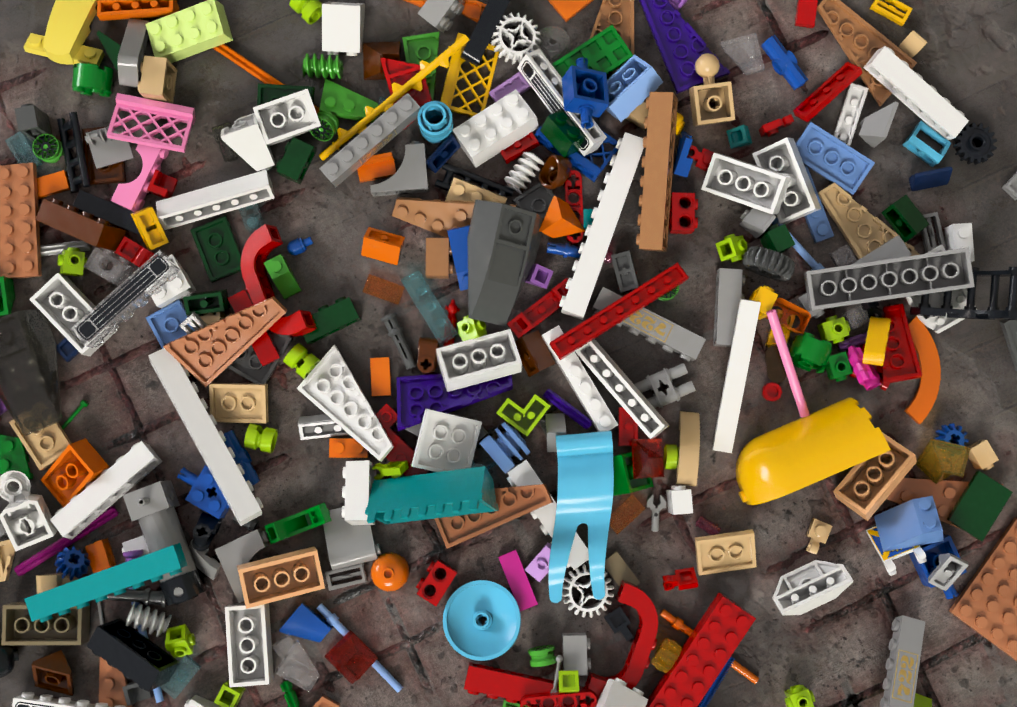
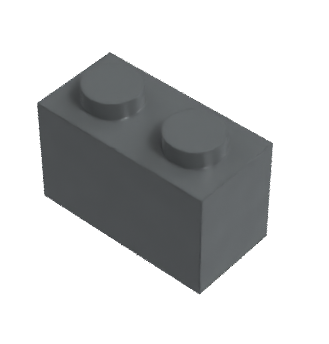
(32, 121)

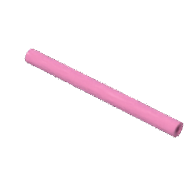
(787, 362)

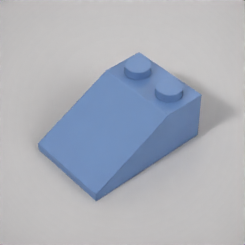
(909, 524)

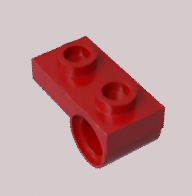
(133, 252)

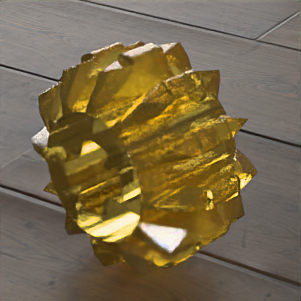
(666, 655)

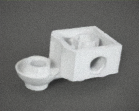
(26, 515)

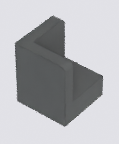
(134, 693)

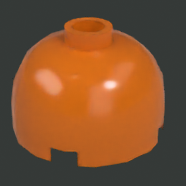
(390, 571)

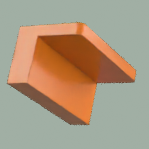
(377, 167)
(382, 245)
(100, 555)

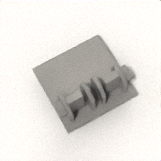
(107, 150)

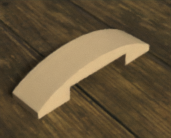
(688, 448)

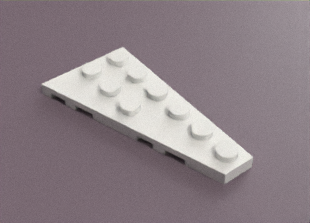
(341, 398)

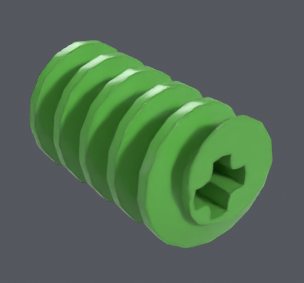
(322, 66)

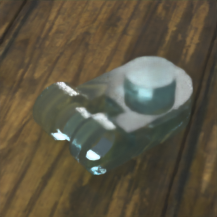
(252, 221)

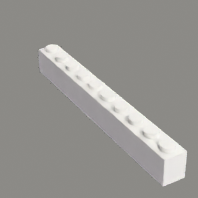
(603, 226)
(206, 437)

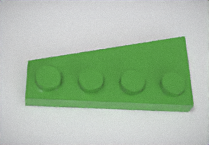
(423, 48)

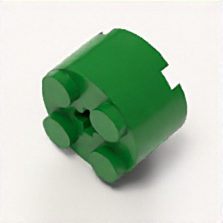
(92, 79)
(810, 352)

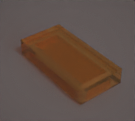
(383, 289)
(625, 513)

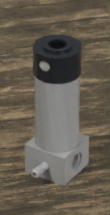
(161, 528)

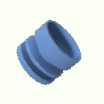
(505, 447)

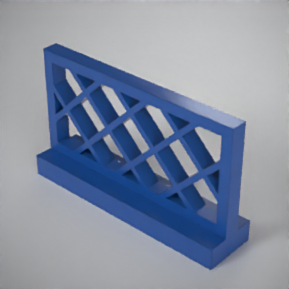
(579, 161)

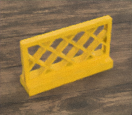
(452, 78)

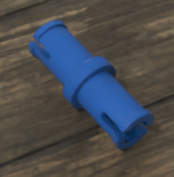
(563, 249)

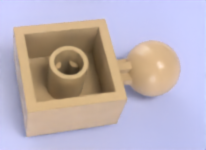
(720, 93)

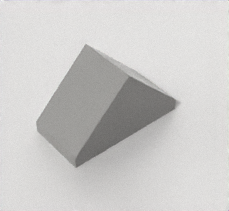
(554, 426)

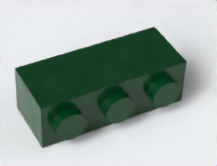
(332, 319)

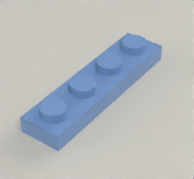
(818, 221)

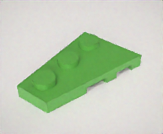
(344, 102)

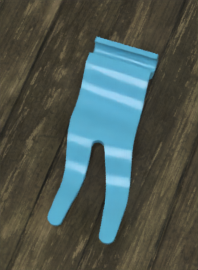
(582, 497)

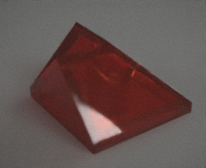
(647, 458)
(351, 657)

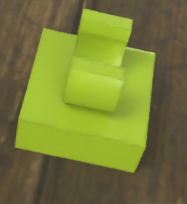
(568, 681)

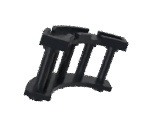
(970, 311)

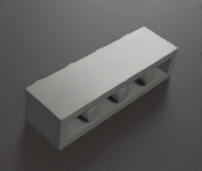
(727, 300)

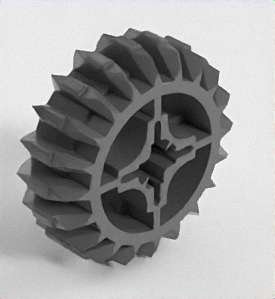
(768, 263)

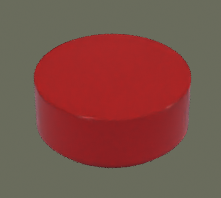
(771, 391)

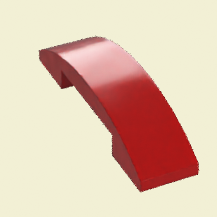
(538, 311)

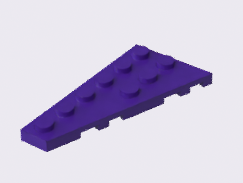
(677, 44)
(429, 392)

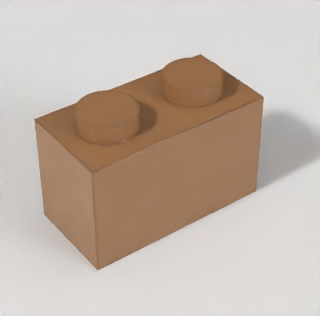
(438, 258)

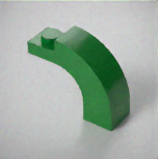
(298, 523)

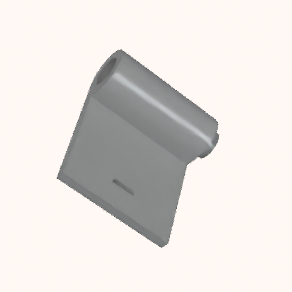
(349, 543)

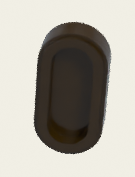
(774, 364)

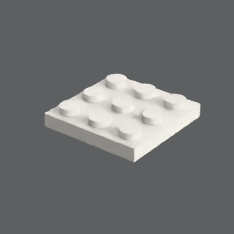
(445, 442)

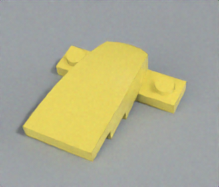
(66, 34)

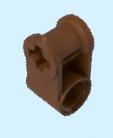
(427, 352)

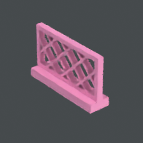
(154, 110)

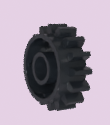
(983, 140)

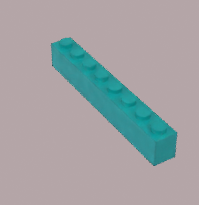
(107, 581)

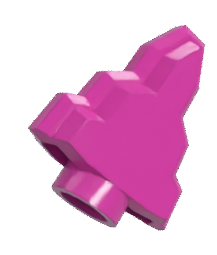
(865, 373)

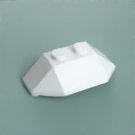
(810, 587)

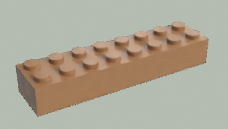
(657, 171)

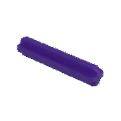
(568, 409)

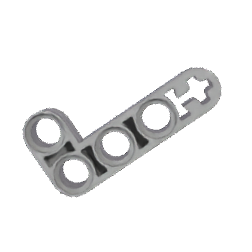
(132, 52)

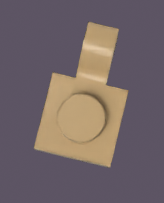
(819, 533)

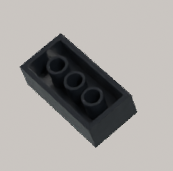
(133, 654)

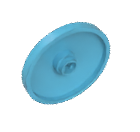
(463, 618)

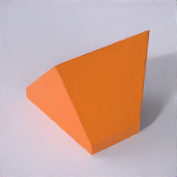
(560, 220)

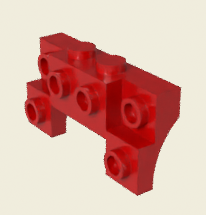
(401, 449)

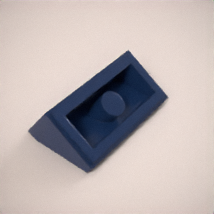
(442, 153)
(930, 178)

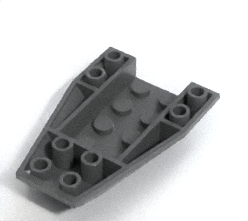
(500, 256)

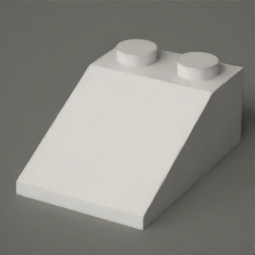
(287, 117)

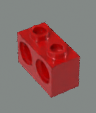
(678, 212)
(440, 584)

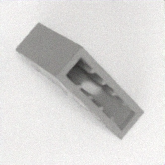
(410, 177)
(240, 552)

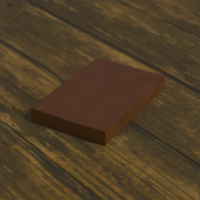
(106, 175)

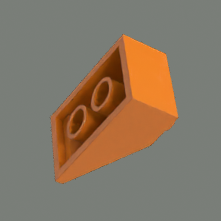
(74, 471)

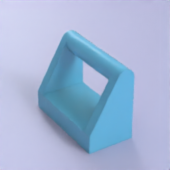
(924, 151)

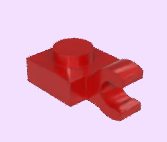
(683, 578)

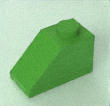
(282, 276)

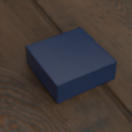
(67, 350)

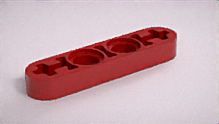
(578, 206)
(558, 698)

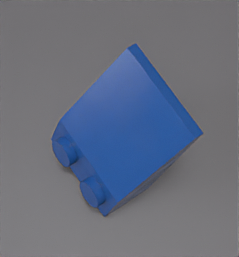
(458, 244)

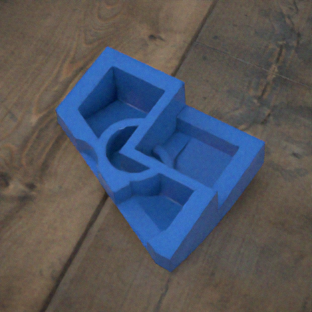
(683, 161)
(306, 625)

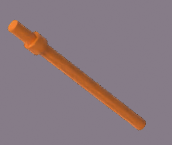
(678, 624)

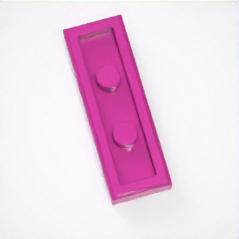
(517, 580)

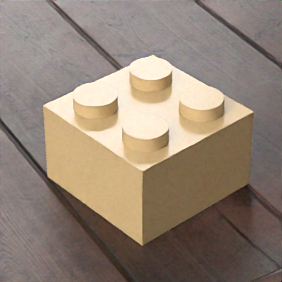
(157, 79)

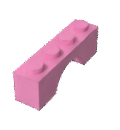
(132, 194)

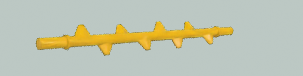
(398, 91)

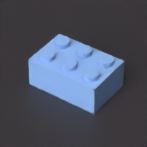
(630, 87)

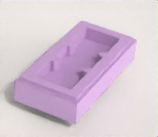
(515, 82)
(540, 564)

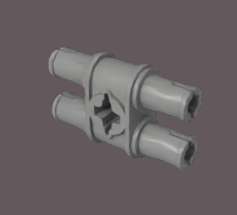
(666, 376)

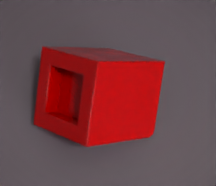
(162, 185)

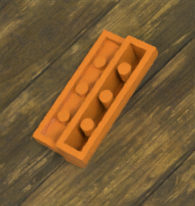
(135, 9)

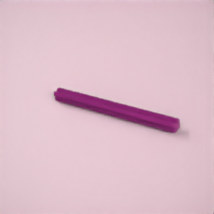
(64, 542)

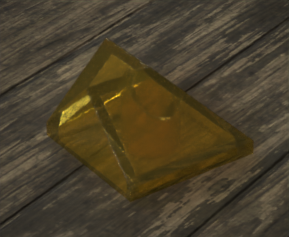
(943, 459)

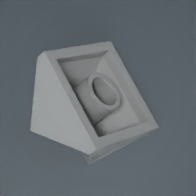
(877, 125)

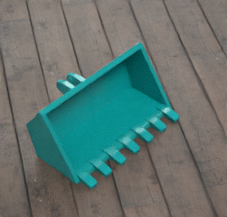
(432, 496)

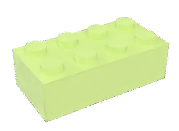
(189, 31)

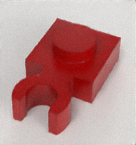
(772, 127)
(703, 158)

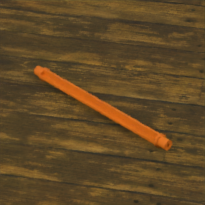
(249, 66)

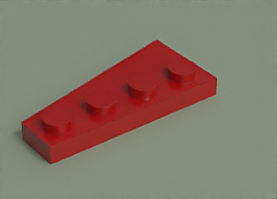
(900, 356)

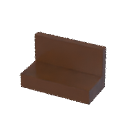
(534, 353)

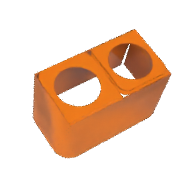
(803, 315)

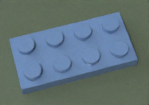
(833, 158)

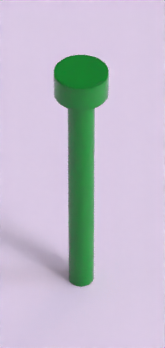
(84, 403)

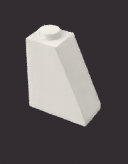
(248, 142)

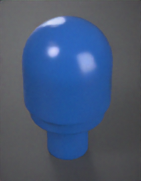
(299, 245)

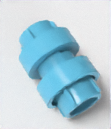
(432, 112)

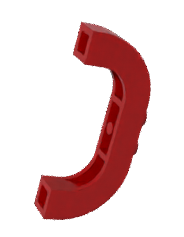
(258, 286)
(643, 642)

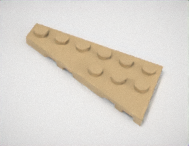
(856, 224)

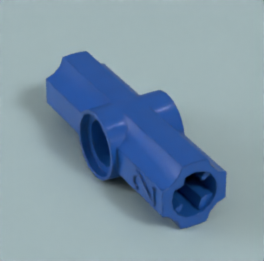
(784, 62)
(242, 457)

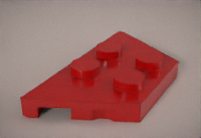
(400, 73)

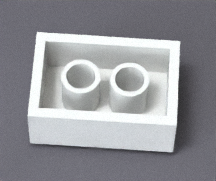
(357, 491)

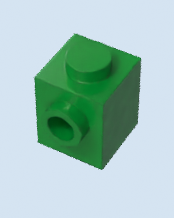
(838, 367)

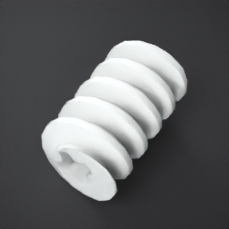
(523, 171)
(148, 619)

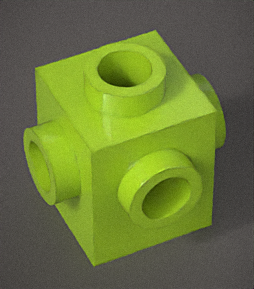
(732, 248)
(67, 266)
(471, 328)
(834, 329)
(179, 641)
(797, 693)

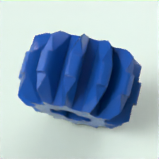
(952, 431)
(78, 565)

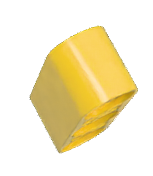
(876, 341)

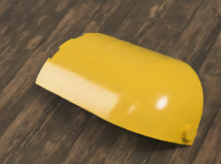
(807, 451)

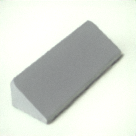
(319, 427)

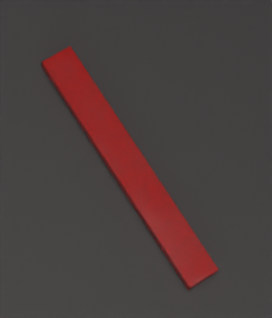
(618, 311)

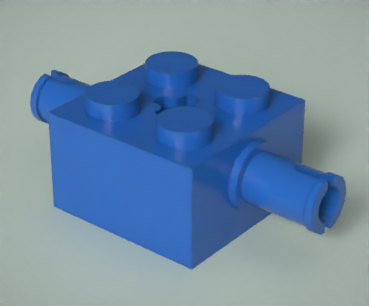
(585, 92)
(201, 492)
(933, 551)

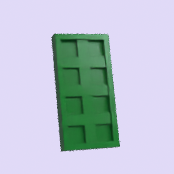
(603, 51)

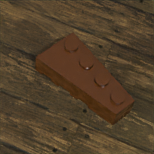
(80, 224)

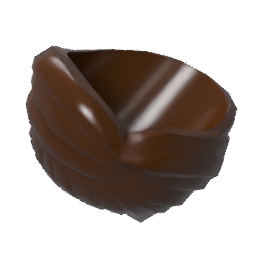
(555, 171)

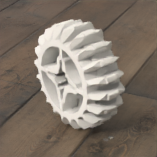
(508, 35)
(583, 599)

